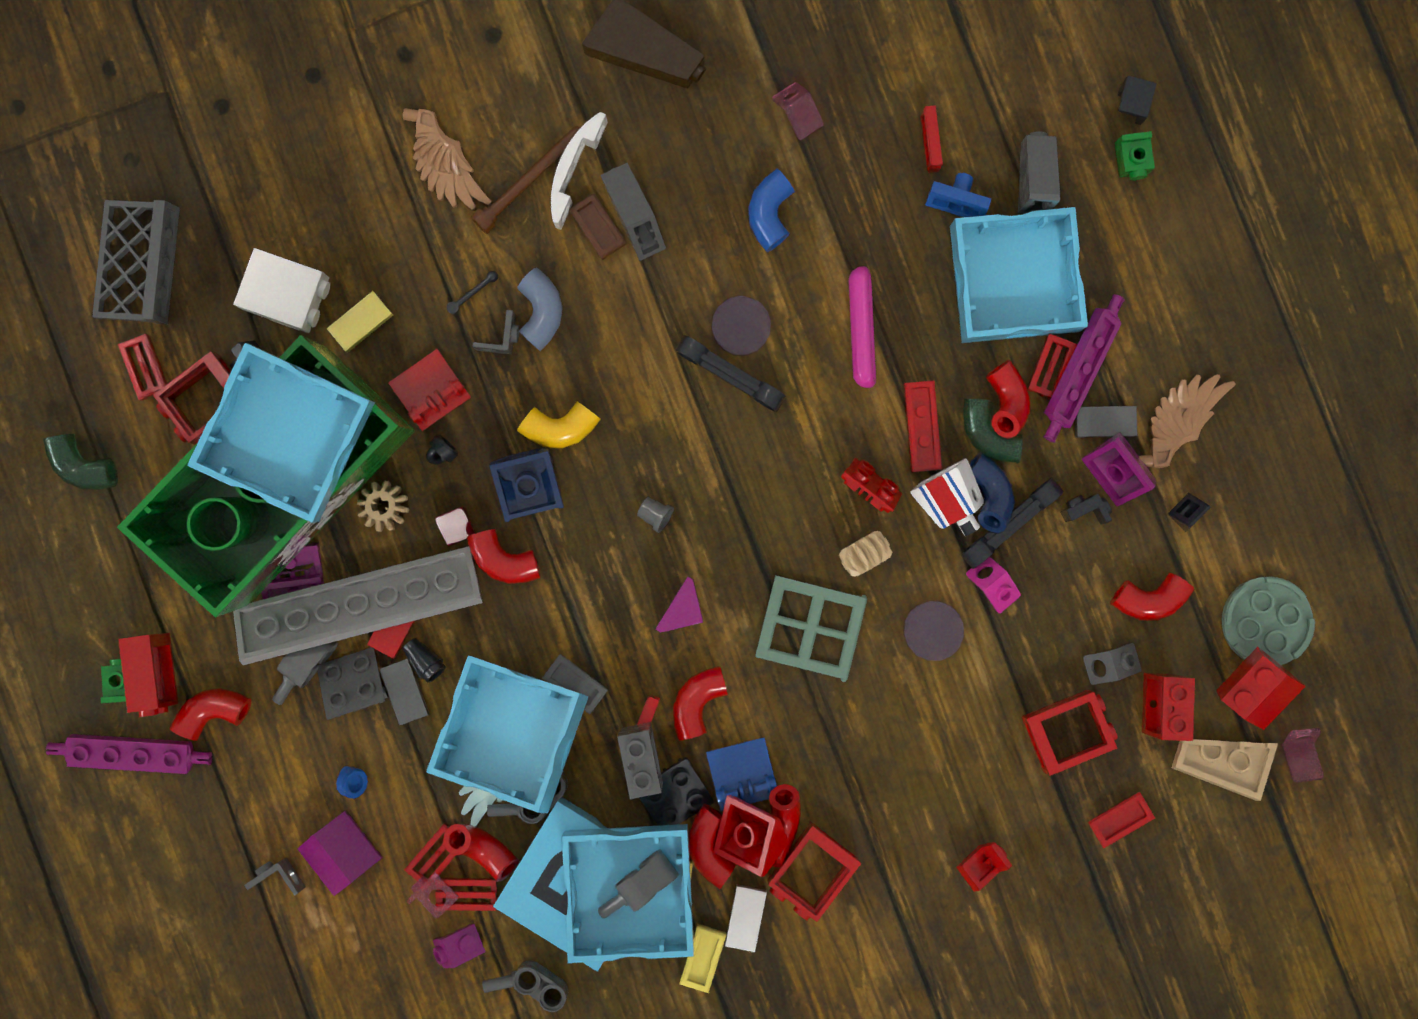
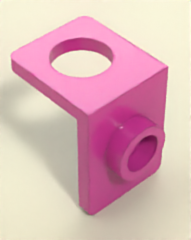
(997, 587)

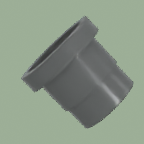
(655, 513)

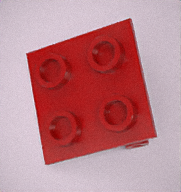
(429, 390)
(883, 491)

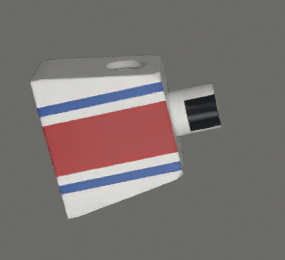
(951, 497)

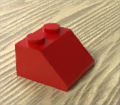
(1259, 689)

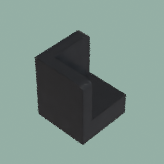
(1136, 97)

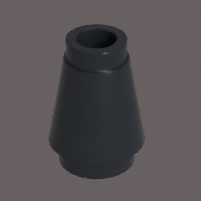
(424, 661)

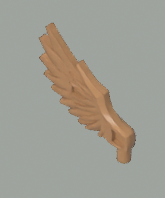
(442, 161)
(1182, 418)

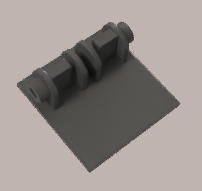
(351, 683)

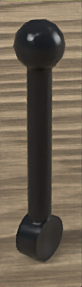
(453, 307)

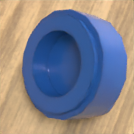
(351, 782)

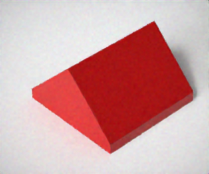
(749, 836)

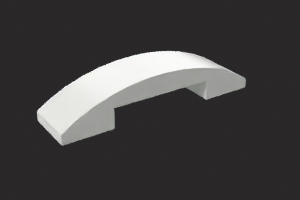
(587, 135)

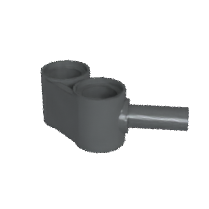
(300, 668)
(512, 809)
(641, 886)
(544, 980)

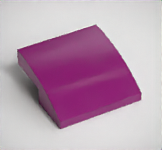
(312, 577)

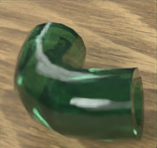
(979, 429)
(76, 470)

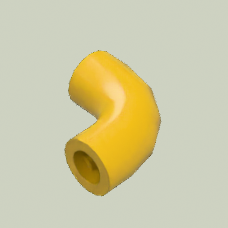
(561, 431)

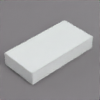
(745, 918)

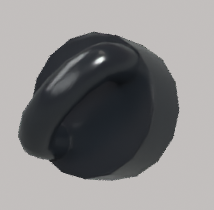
(443, 448)

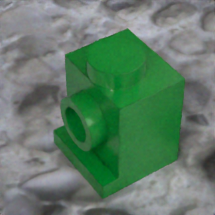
(1127, 164)
(110, 690)

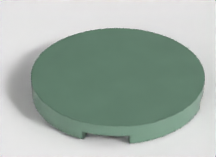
(1270, 616)

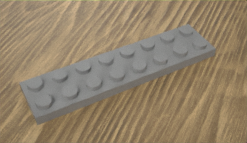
(356, 605)

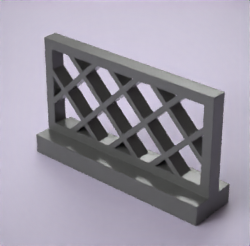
(158, 268)

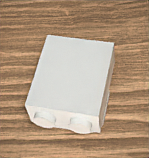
(282, 291)

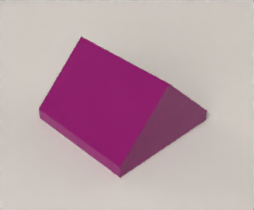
(1119, 470)
(683, 610)
(339, 853)

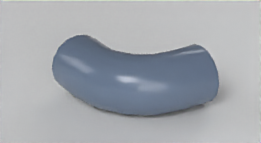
(546, 308)

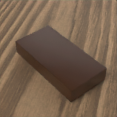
(597, 226)

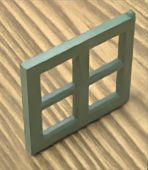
(811, 627)

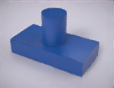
(958, 198)

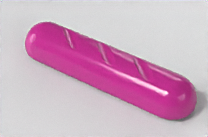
(862, 327)

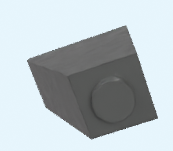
(1038, 173)
(633, 211)

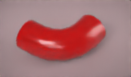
(1013, 400)
(500, 564)
(1152, 604)
(692, 699)
(207, 706)
(787, 807)
(702, 841)
(482, 848)

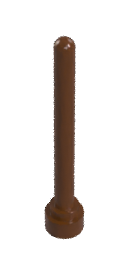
(487, 217)

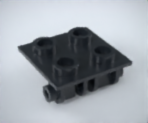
(680, 797)

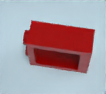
(165, 396)
(148, 674)
(1174, 707)
(1041, 744)
(832, 847)

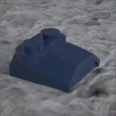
(526, 483)

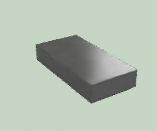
(1106, 421)
(570, 676)
(404, 691)

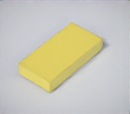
(360, 321)
(701, 968)

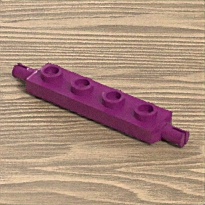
(1083, 367)
(129, 753)

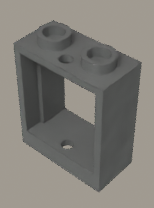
(640, 760)

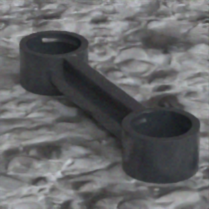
(758, 390)
(1037, 501)

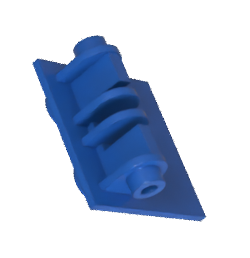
(742, 771)

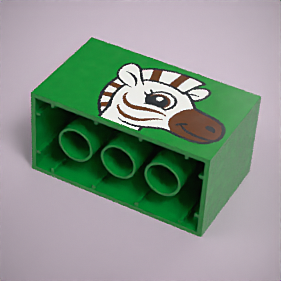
(232, 542)

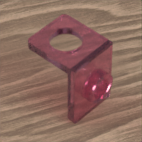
(799, 110)
(1302, 755)
(423, 888)

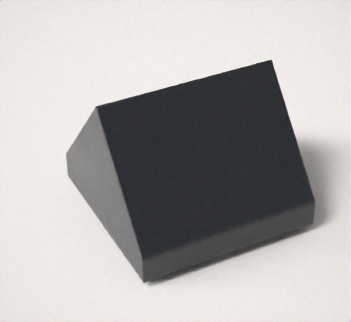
(1188, 511)

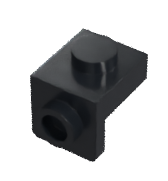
(1079, 506)

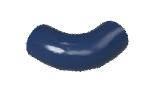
(996, 491)

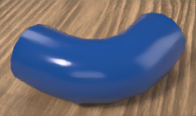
(764, 210)

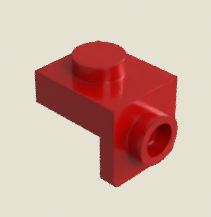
(983, 865)

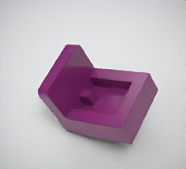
(458, 947)

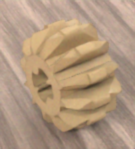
(385, 494)
(865, 553)

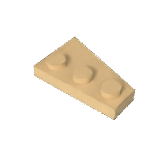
(1230, 765)

